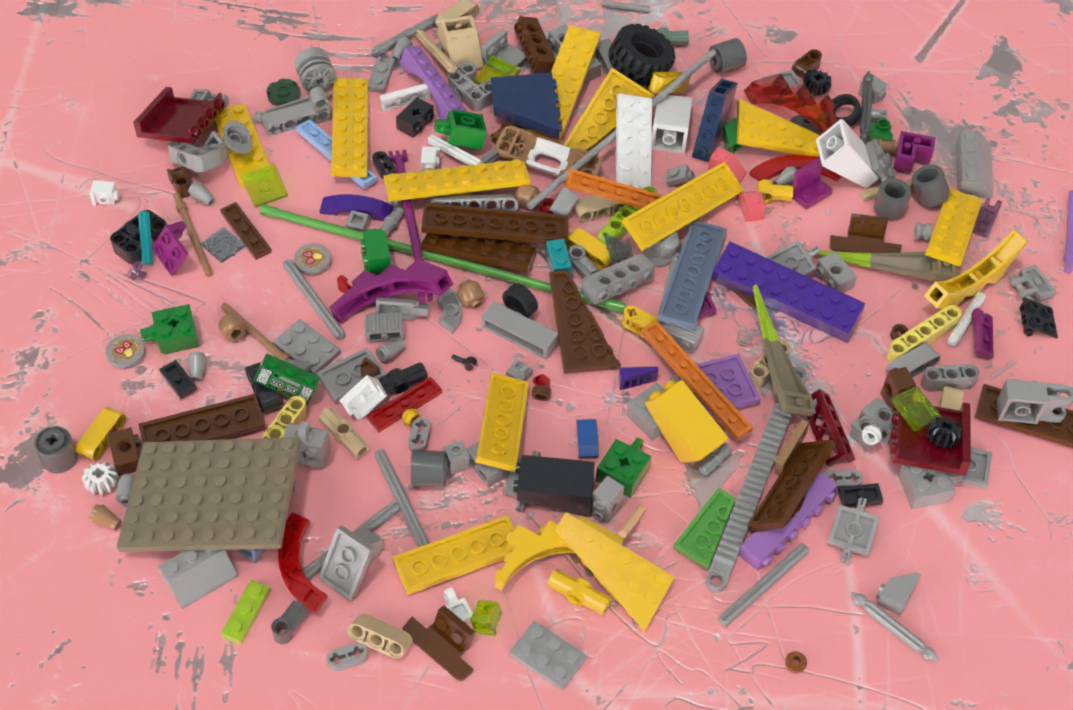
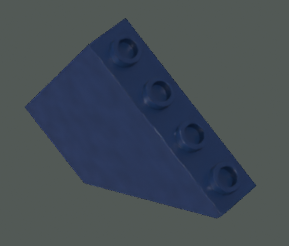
(528, 102)
(714, 118)

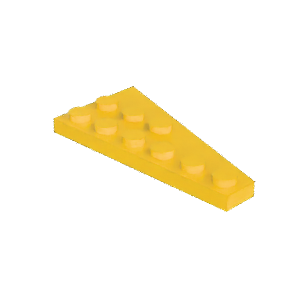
(771, 132)
(624, 574)

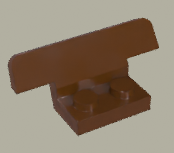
(864, 236)
(444, 641)

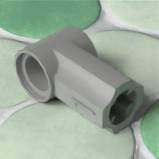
(581, 262)

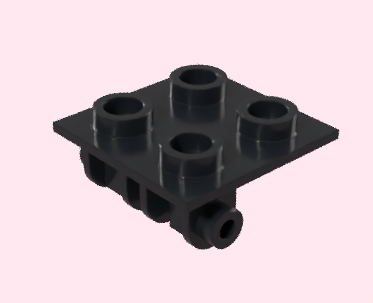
(1037, 318)

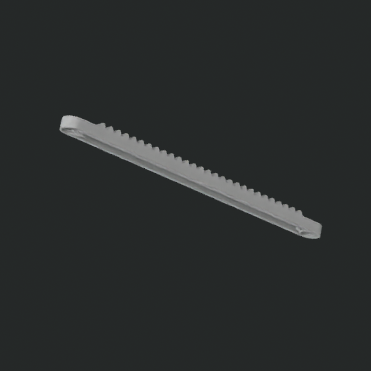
(749, 495)

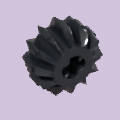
(817, 82)
(944, 432)

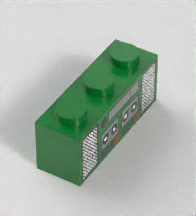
(286, 378)

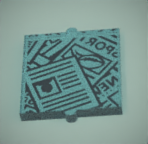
(222, 245)
(618, 249)

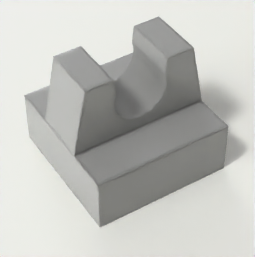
(519, 370)

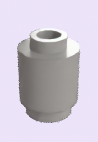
(124, 488)

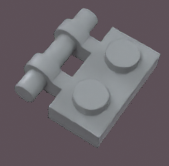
(1035, 281)

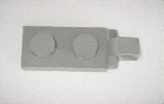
(409, 308)

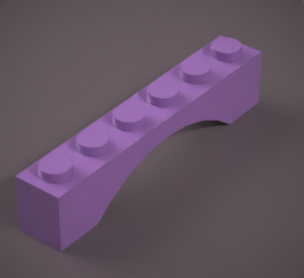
(417, 63)
(763, 545)

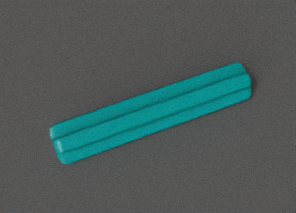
(145, 238)

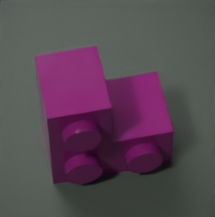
(912, 148)

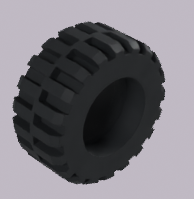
(640, 53)

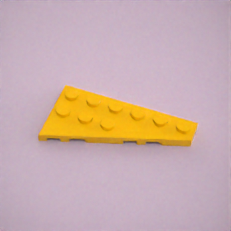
(601, 112)

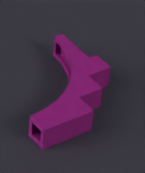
(392, 281)

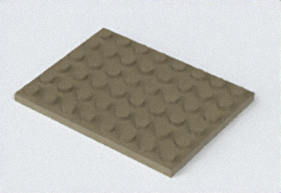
(210, 495)

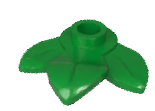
(881, 130)

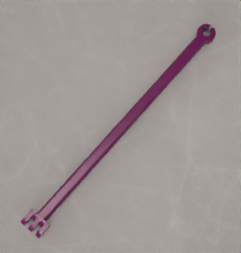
(410, 218)

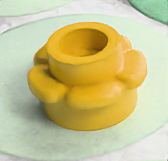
(409, 416)

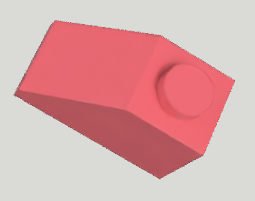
(721, 155)
(752, 205)

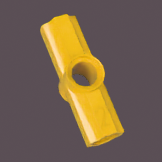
(579, 592)

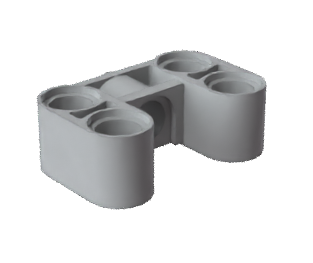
(466, 90)
(194, 157)

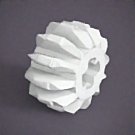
(100, 478)

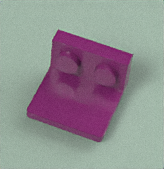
(808, 186)
(169, 248)

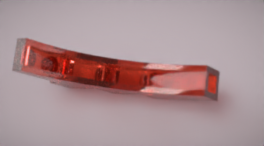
(796, 98)

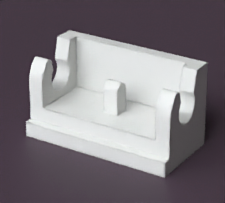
(363, 397)

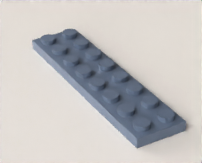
(692, 274)

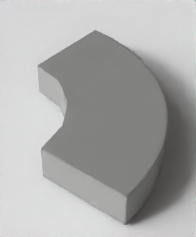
(452, 310)

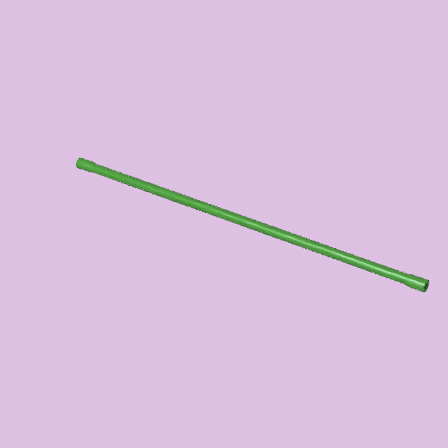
(275, 212)

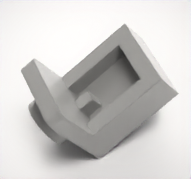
(679, 175)

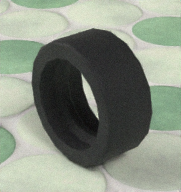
(848, 99)
(520, 300)

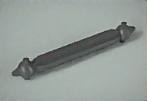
(866, 107)

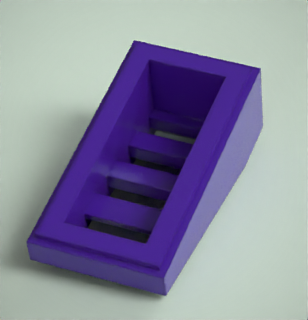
(636, 376)

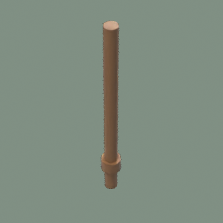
(182, 209)
(256, 334)

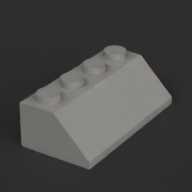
(974, 164)

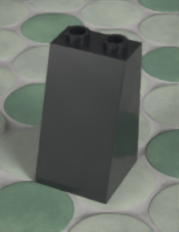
(556, 483)

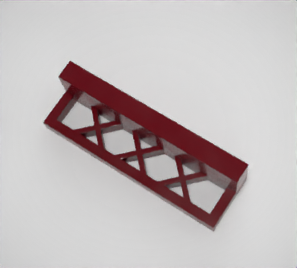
(833, 425)

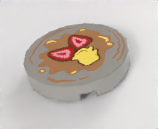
(312, 259)
(125, 351)

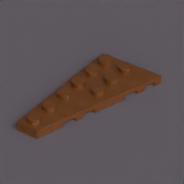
(578, 332)

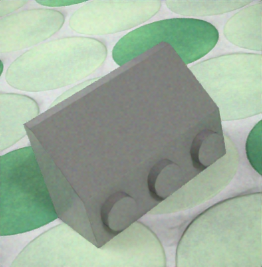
(196, 574)

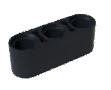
(267, 398)

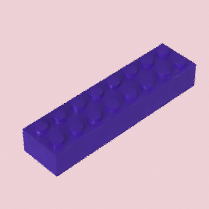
(789, 291)

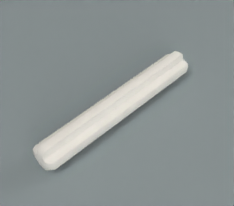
(453, 150)
(965, 320)

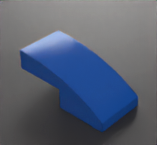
(587, 438)

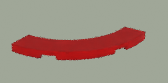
(776, 165)
(291, 567)

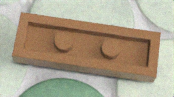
(789, 447)

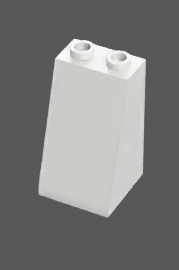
(671, 124)
(846, 154)

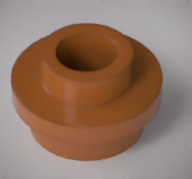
(796, 667)

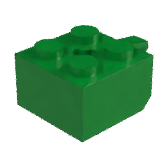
(463, 129)
(376, 251)
(172, 330)
(625, 465)

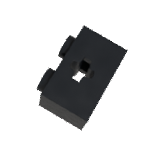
(415, 117)

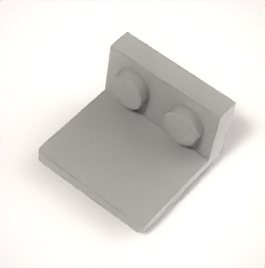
(498, 47)

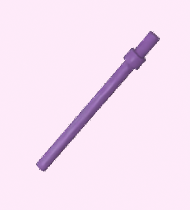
(1068, 255)

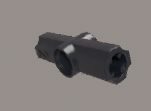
(400, 380)

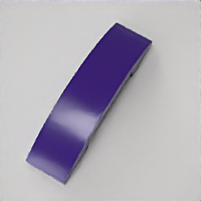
(346, 202)

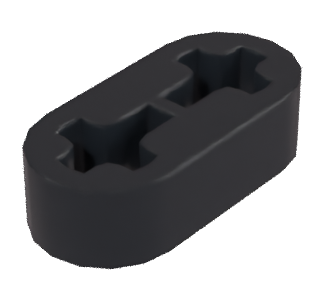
(386, 164)

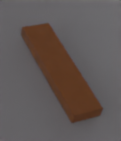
(245, 231)

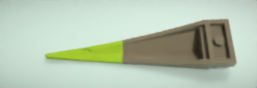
(907, 263)
(786, 382)

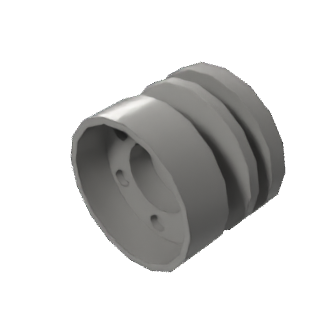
(314, 69)

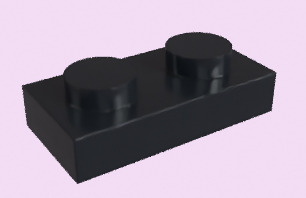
(178, 379)
(850, 494)

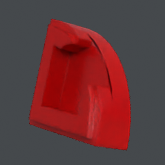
(342, 284)
(542, 380)

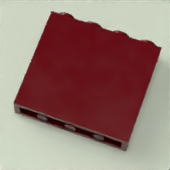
(177, 118)
(915, 450)

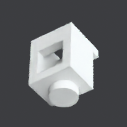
(430, 158)
(104, 193)

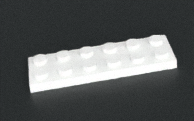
(633, 140)

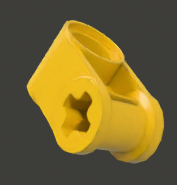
(638, 320)

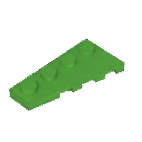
(705, 530)

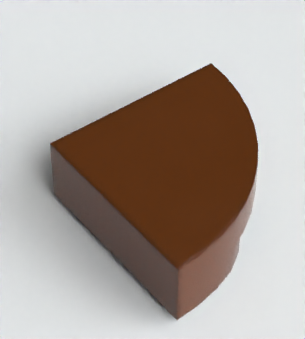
(369, 368)

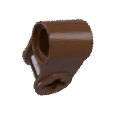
(807, 62)
(180, 180)

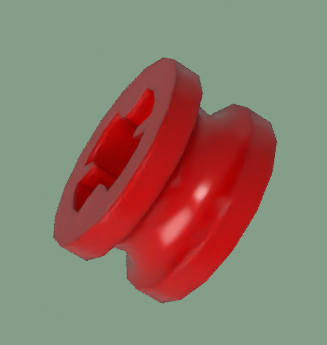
(546, 202)

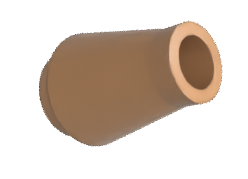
(103, 516)

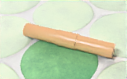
(630, 523)

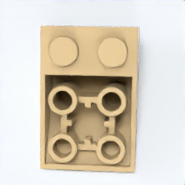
(460, 40)

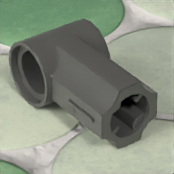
(290, 621)

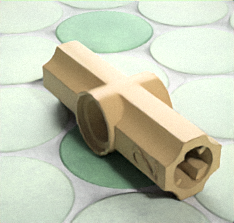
(351, 439)

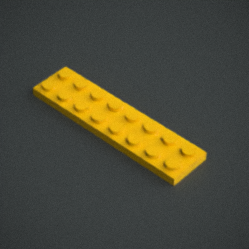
(570, 72)
(350, 127)
(456, 180)
(682, 206)

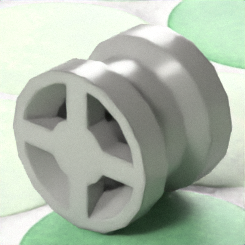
(922, 231)

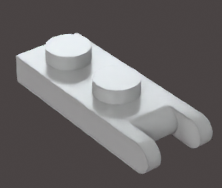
(380, 75)

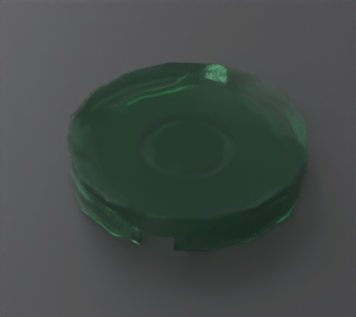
(283, 92)

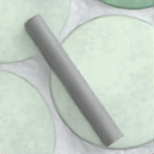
(625, 6)

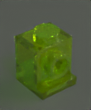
(486, 617)

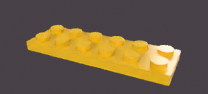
(242, 162)
(954, 227)
(502, 422)
(453, 555)

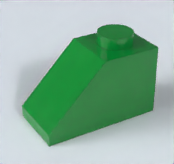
(730, 136)

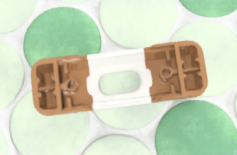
(523, 145)

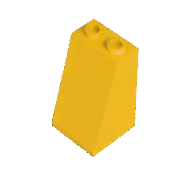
(684, 422)

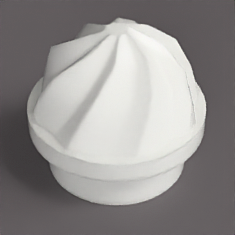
(871, 434)

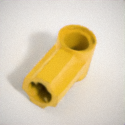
(774, 192)

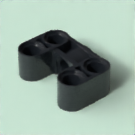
(127, 238)

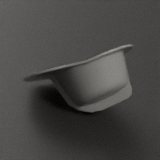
(237, 137)
(662, 252)

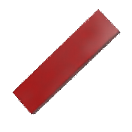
(411, 399)

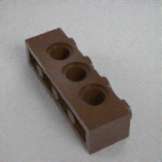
(534, 44)

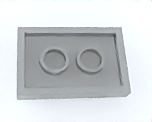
(307, 345)
(345, 374)
(346, 562)
(548, 655)

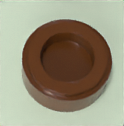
(541, 393)

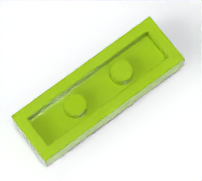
(245, 612)

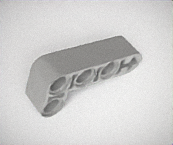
(288, 118)

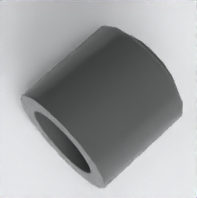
(729, 55)
(930, 185)
(892, 199)
(56, 449)
(429, 468)

